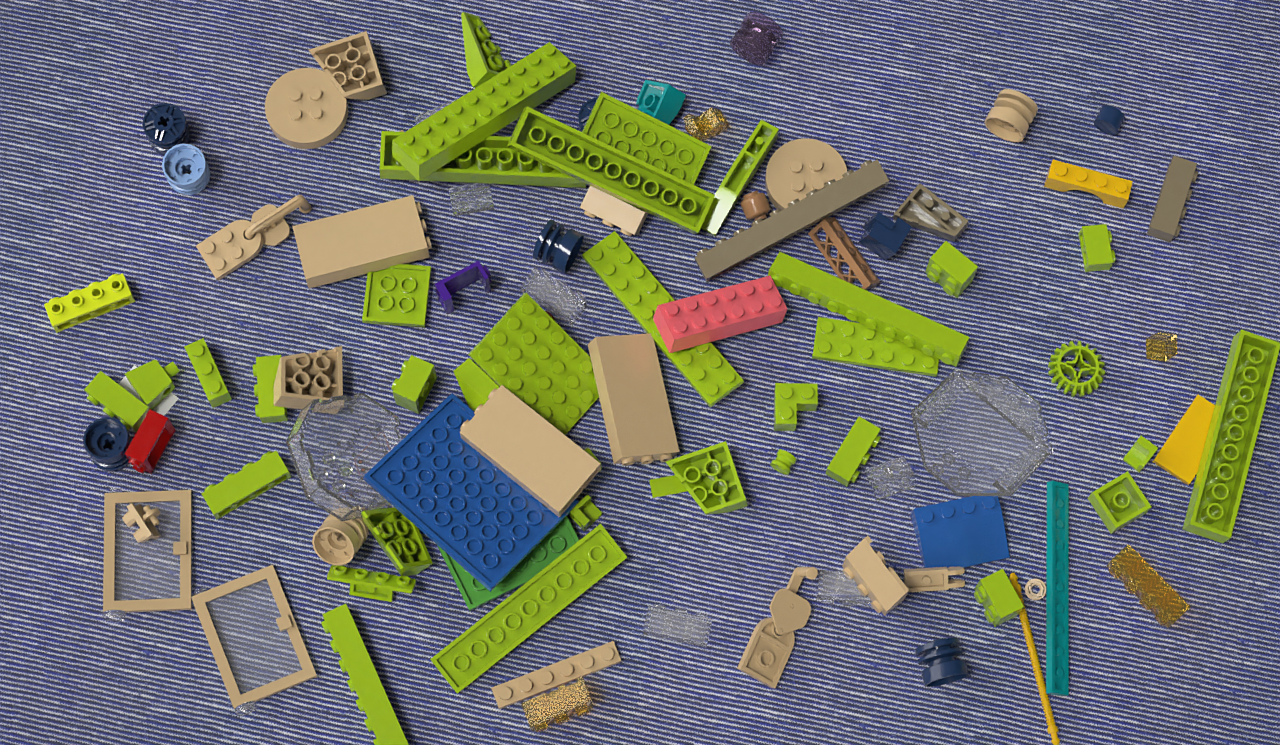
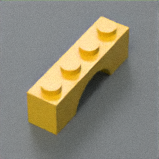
(1108, 188)

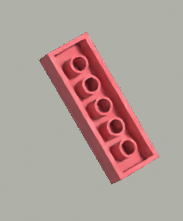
(719, 314)

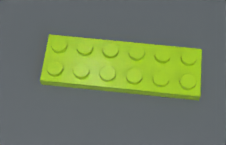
(858, 345)

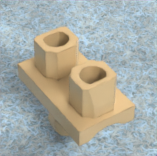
(145, 519)

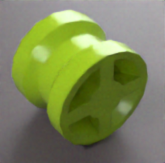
(783, 462)

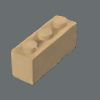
(613, 211)

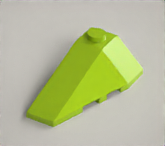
(481, 54)
(474, 383)

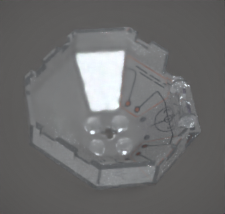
(344, 435)

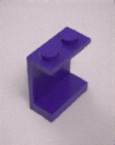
(460, 280)

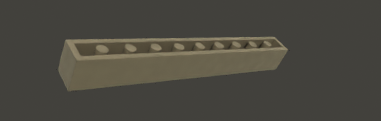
(791, 220)

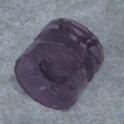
(756, 38)

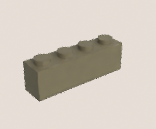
(1172, 199)

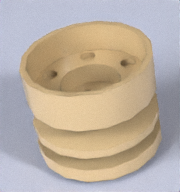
(1011, 115)
(339, 540)

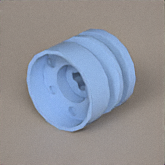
(186, 158)

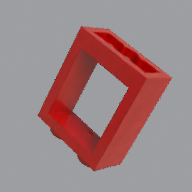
(150, 442)

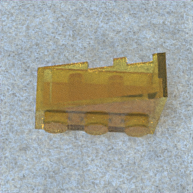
(557, 705)

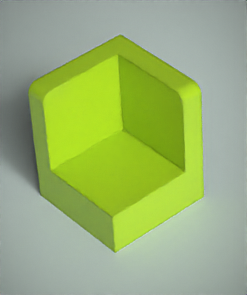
(1140, 453)
(585, 513)

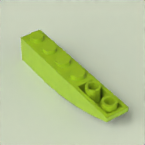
(740, 175)

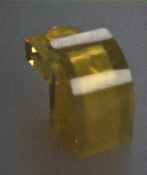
(706, 125)

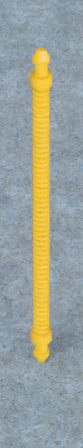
(1052, 728)

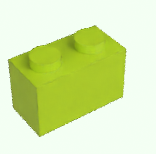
(1096, 247)

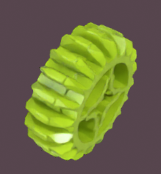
(1094, 368)

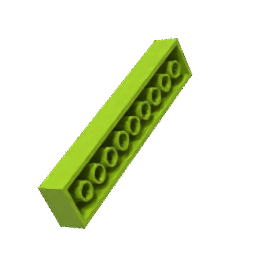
(483, 111)
(484, 163)
(610, 170)
(1231, 436)

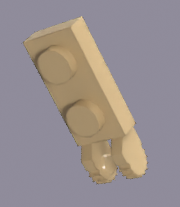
(932, 578)

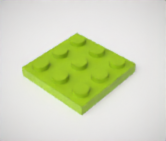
(397, 296)

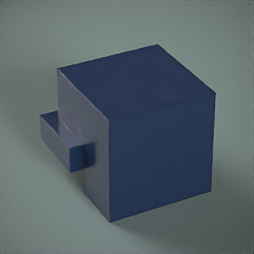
(884, 235)

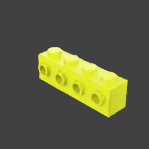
(89, 302)

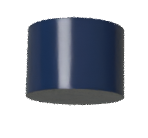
(1109, 120)

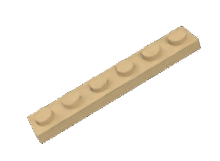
(556, 675)

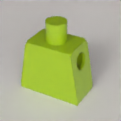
(152, 381)

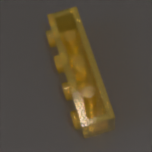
(1148, 586)

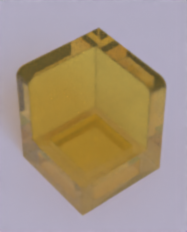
(1161, 346)

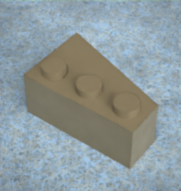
(931, 214)

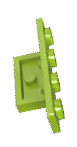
(371, 584)

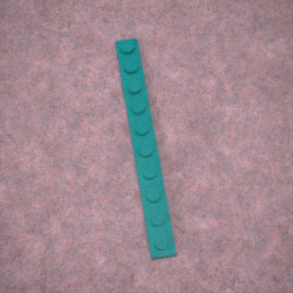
(1057, 589)

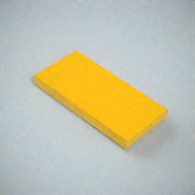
(1186, 443)

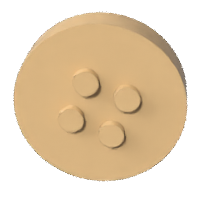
(305, 109)
(800, 169)

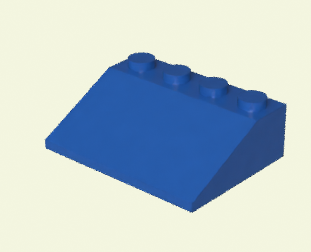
(961, 532)

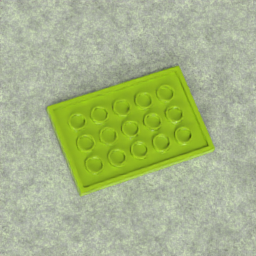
(646, 138)
(539, 364)

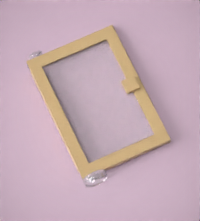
(149, 573)
(253, 638)

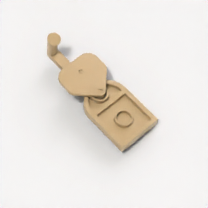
(230, 248)
(774, 636)

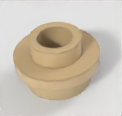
(1029, 586)

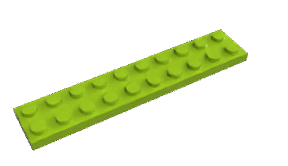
(640, 295)
(528, 608)

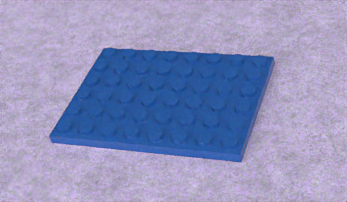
(462, 497)

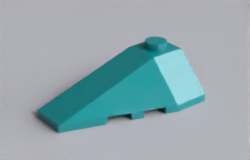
(660, 100)

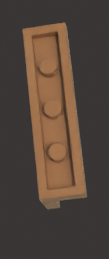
(847, 250)

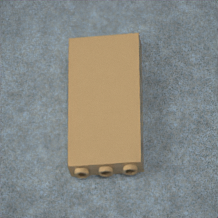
(362, 241)
(633, 399)
(529, 450)

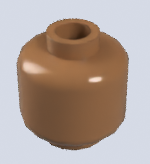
(755, 206)

